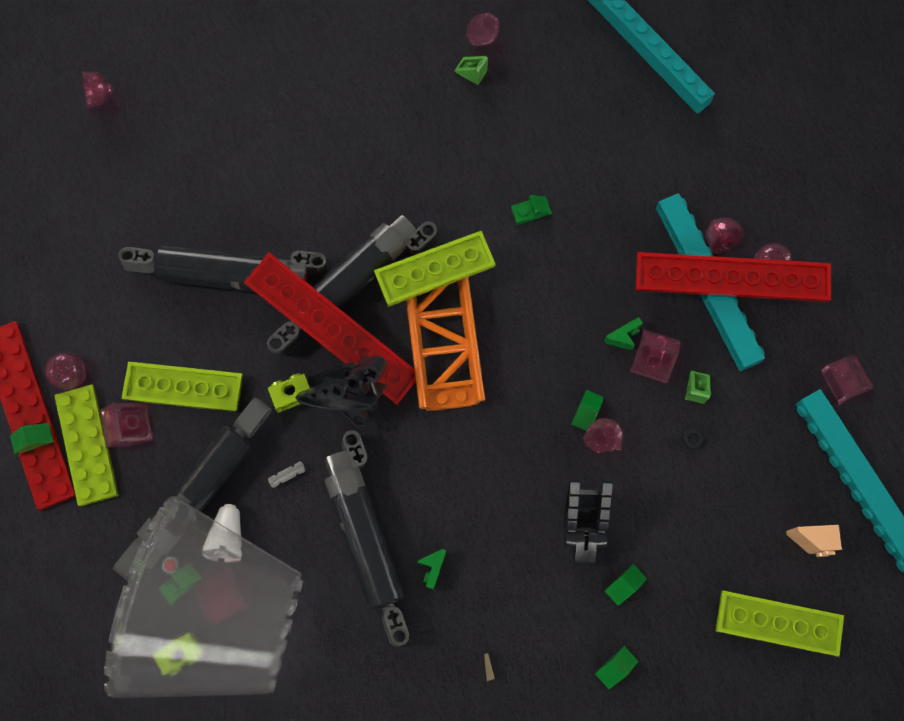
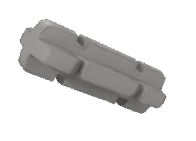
(286, 474)

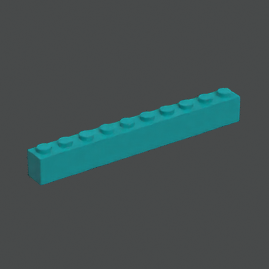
(656, 52)
(723, 309)
(855, 472)

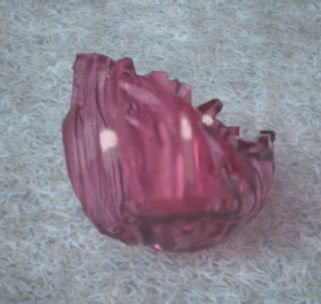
(483, 29)
(604, 435)

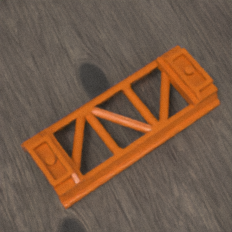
(441, 394)

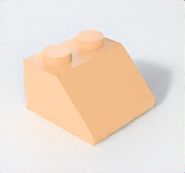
(817, 539)

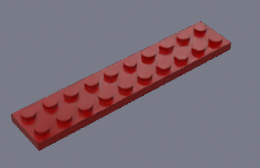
(733, 277)
(327, 323)
(25, 406)

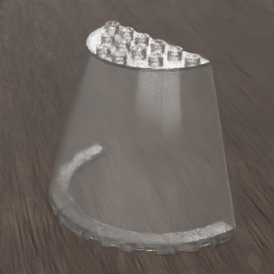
(199, 612)

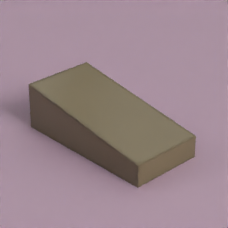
(489, 672)

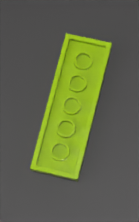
(434, 268)
(182, 386)
(85, 445)
(780, 623)

